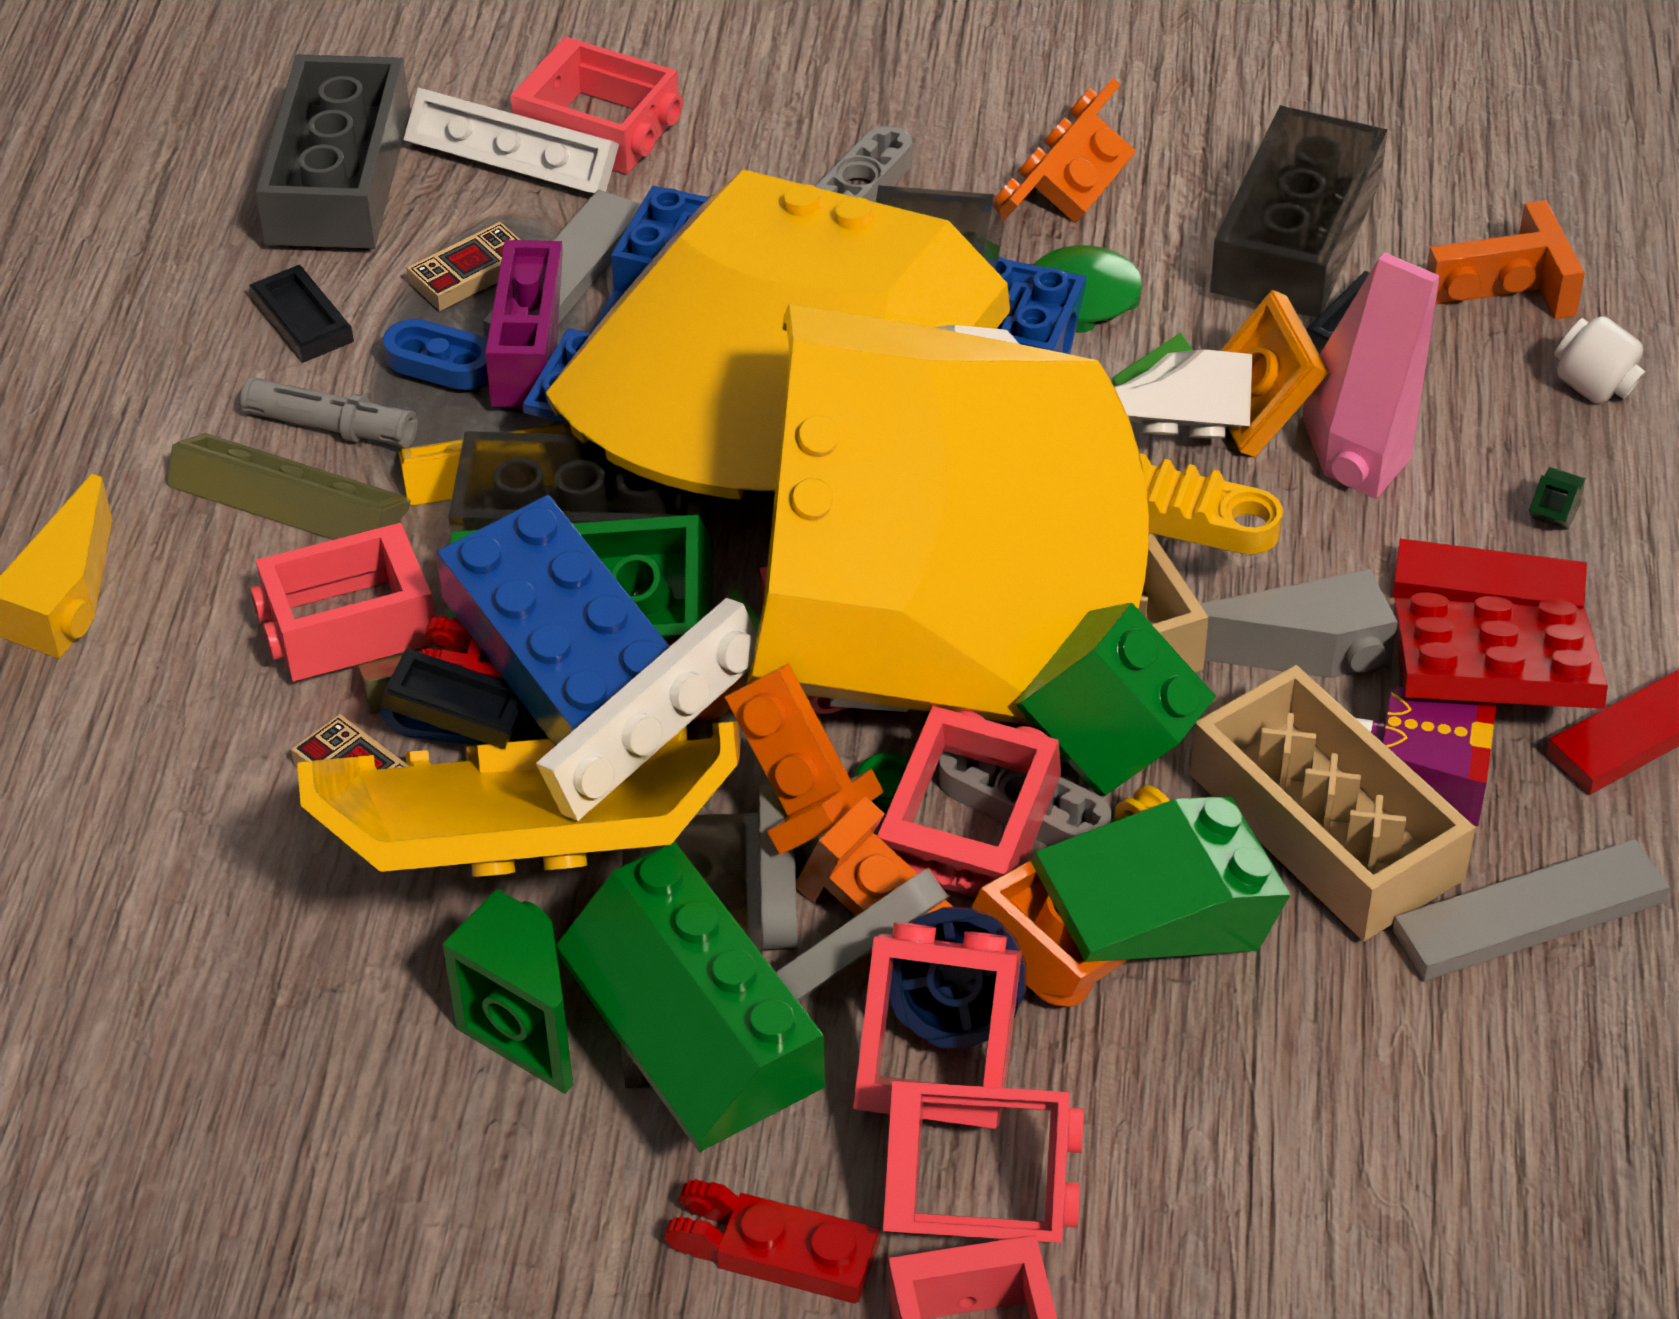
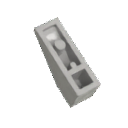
(1319, 625)

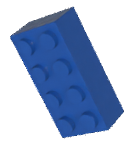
(547, 614)

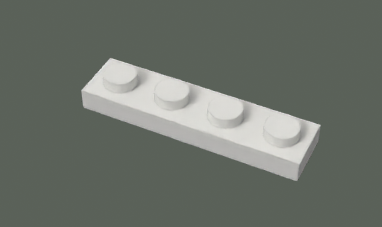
(511, 141)
(650, 710)

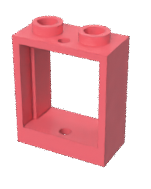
(608, 75)
(350, 632)
(958, 861)
(919, 944)
(905, 1152)
(970, 1280)

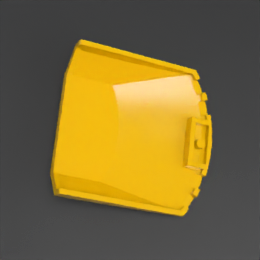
(695, 353)
(942, 513)
(502, 808)

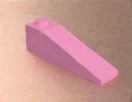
(1377, 357)

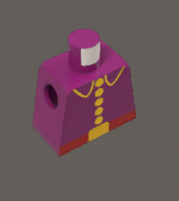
(1442, 744)

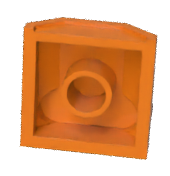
(1051, 956)

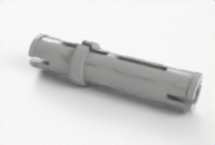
(350, 416)

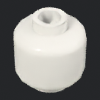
(1600, 360)

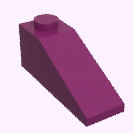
(523, 319)

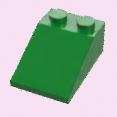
(1165, 883)

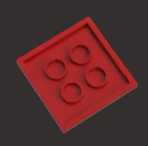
(1498, 652)

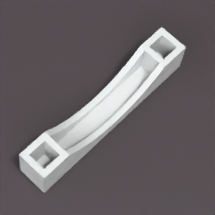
(1182, 389)

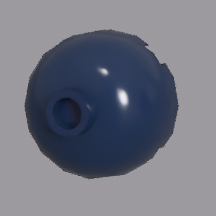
(946, 1001)

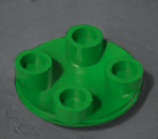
(1111, 281)

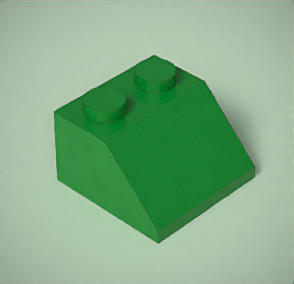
(1115, 697)
(510, 987)

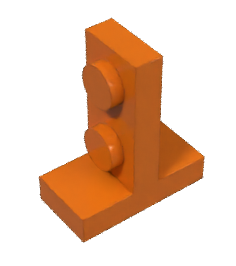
(1513, 264)
(797, 758)
(855, 862)

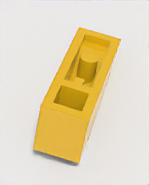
(56, 580)

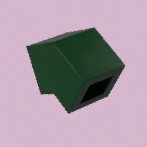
(1553, 506)

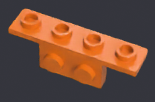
(1079, 163)

